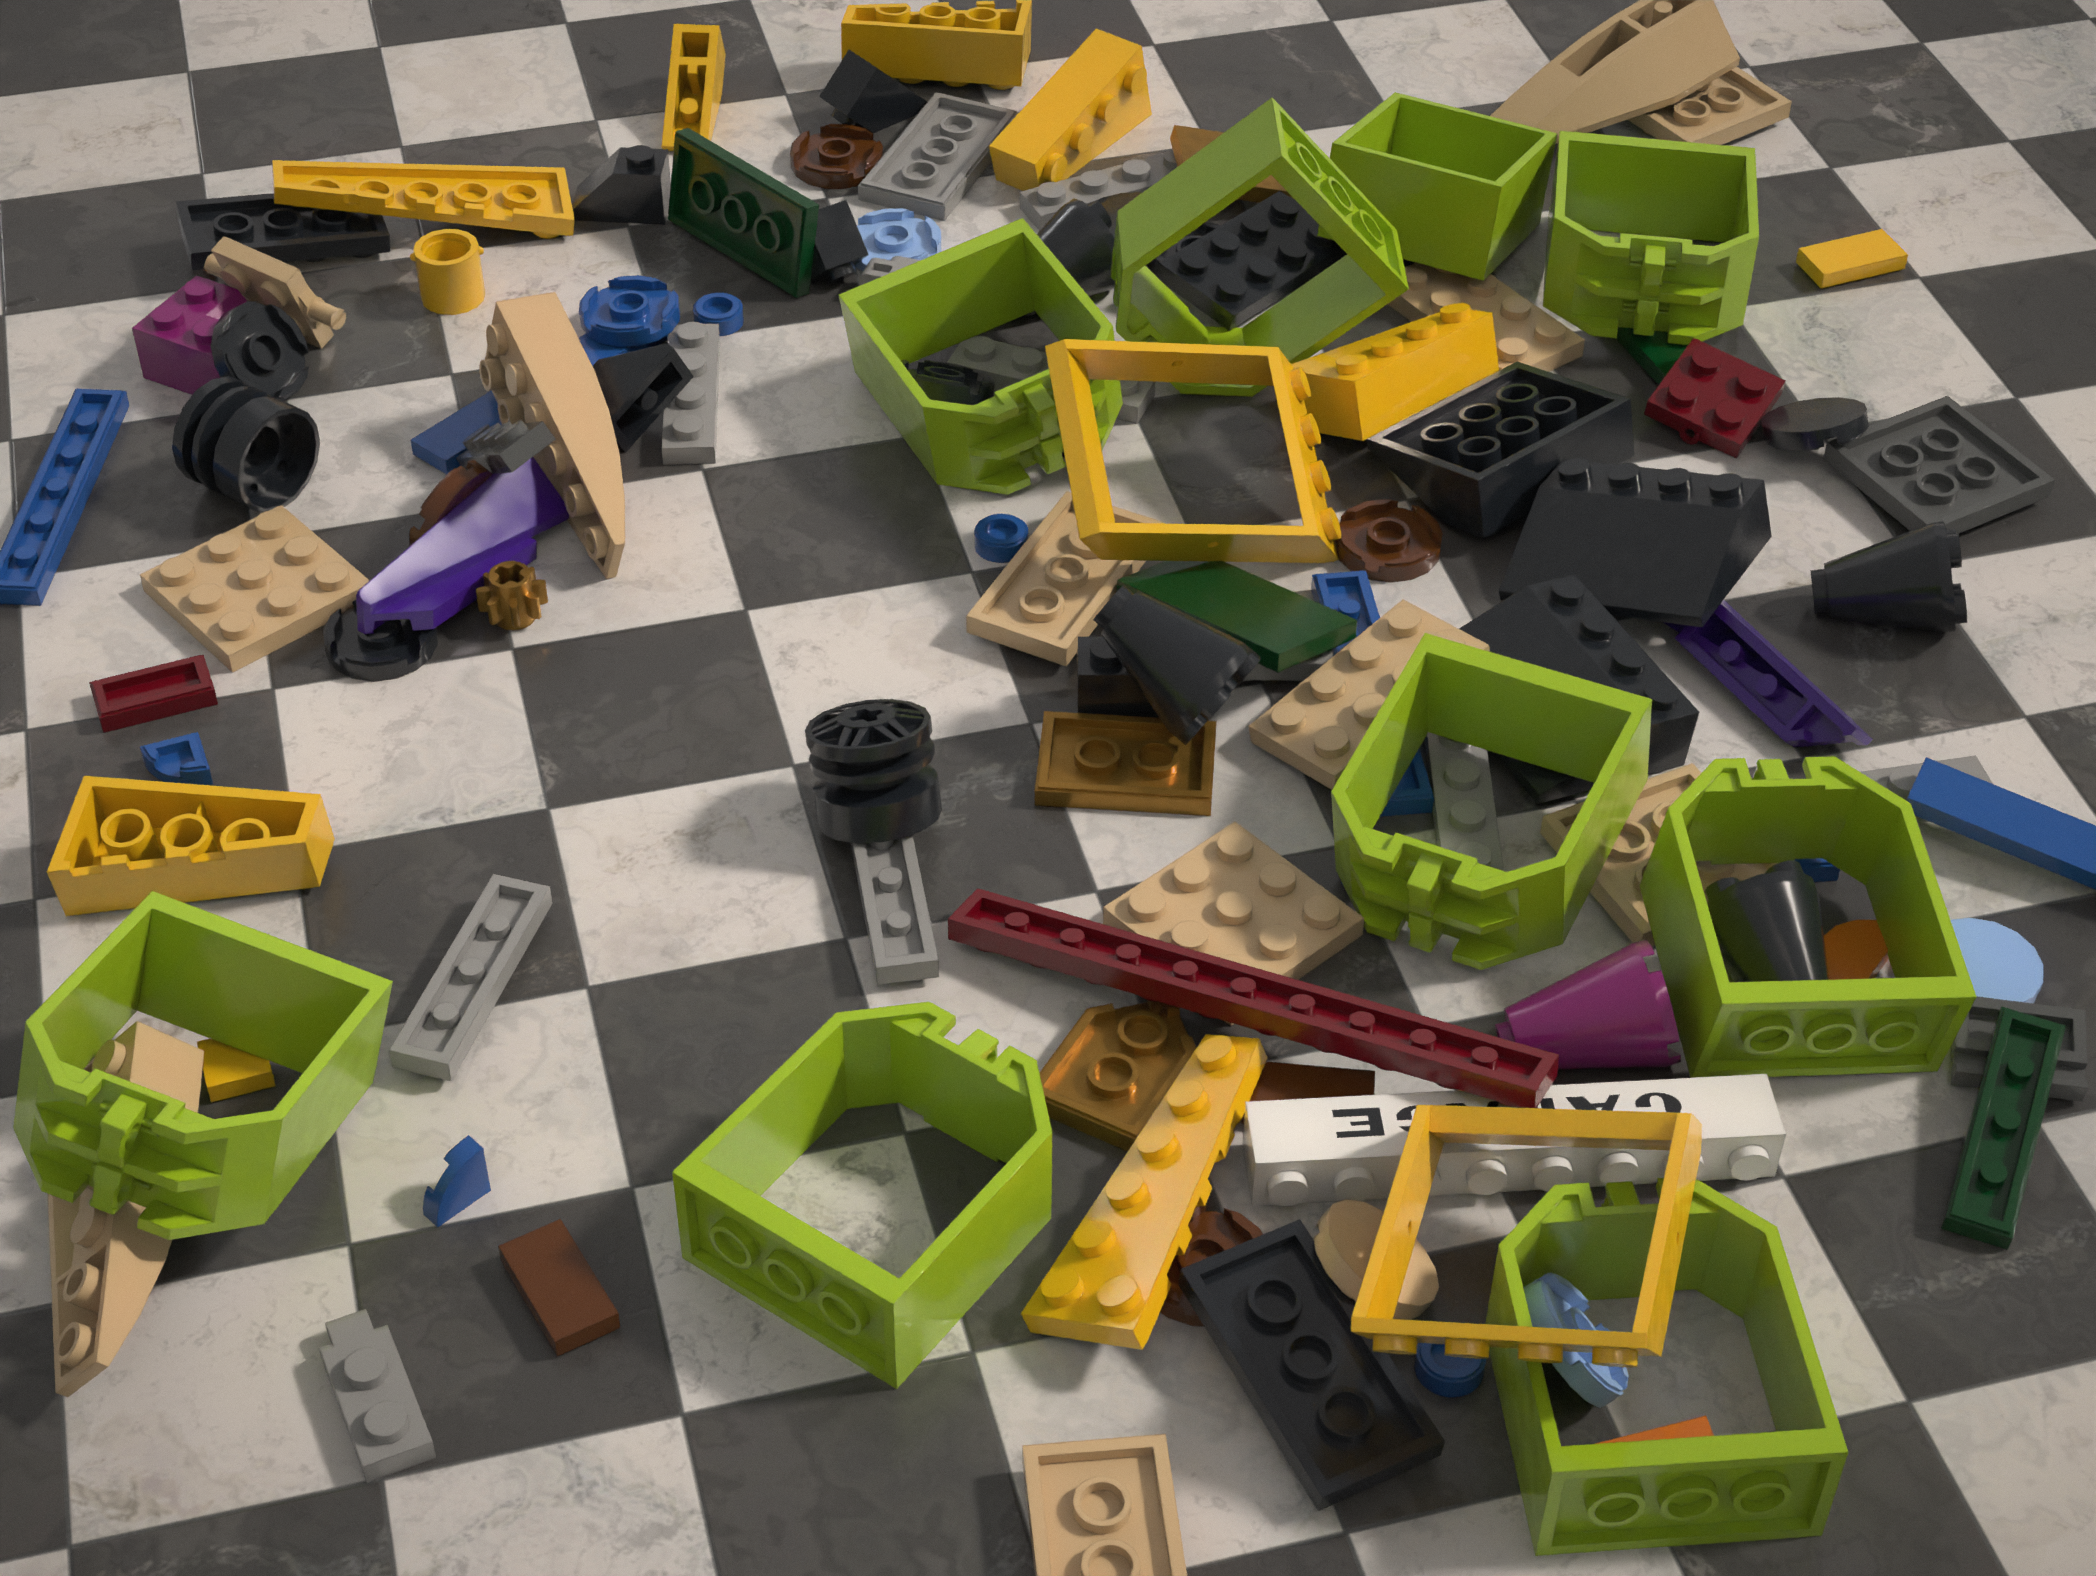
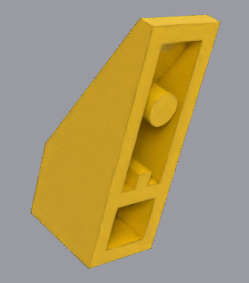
(693, 81)

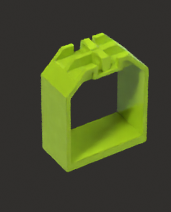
(1208, 182)
(1651, 279)
(953, 300)
(1515, 713)
(226, 986)
(1805, 1024)
(814, 1280)
(1676, 1486)

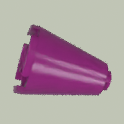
(1600, 1015)

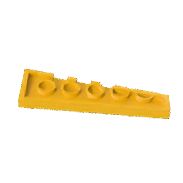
(459, 194)
(1118, 1259)

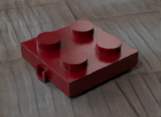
(1714, 398)

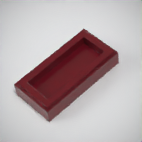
(153, 693)

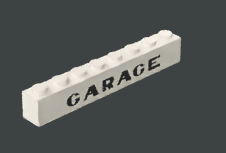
(1355, 1143)

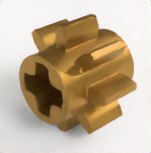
(512, 595)

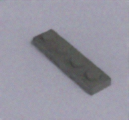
(506, 445)

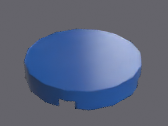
(629, 311)

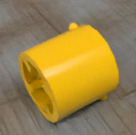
(449, 271)

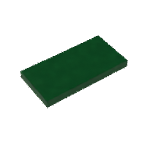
(743, 212)
(1261, 614)

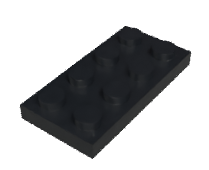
(278, 229)
(1250, 261)
(1315, 1384)

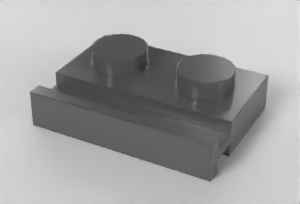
(1975, 1034)

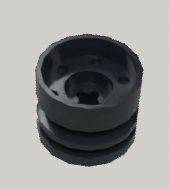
(246, 444)
(873, 770)

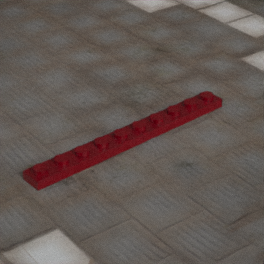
(1257, 999)

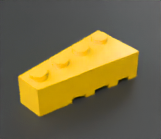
(942, 42)
(1075, 114)
(1399, 371)
(185, 843)

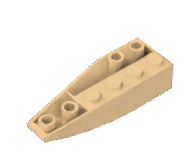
(1626, 68)
(545, 376)
(100, 1259)

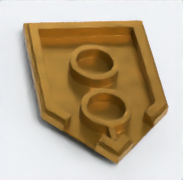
(1116, 1069)

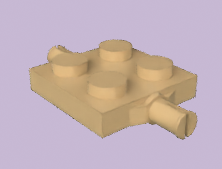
(275, 283)

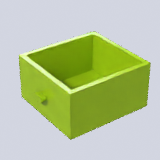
(1448, 180)

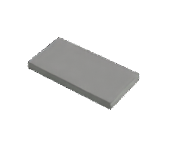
(936, 156)

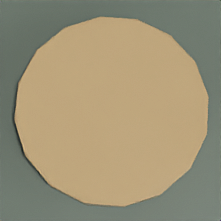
(1344, 1251)

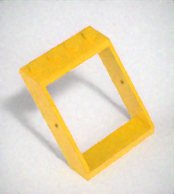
(1076, 361)
(1532, 1127)

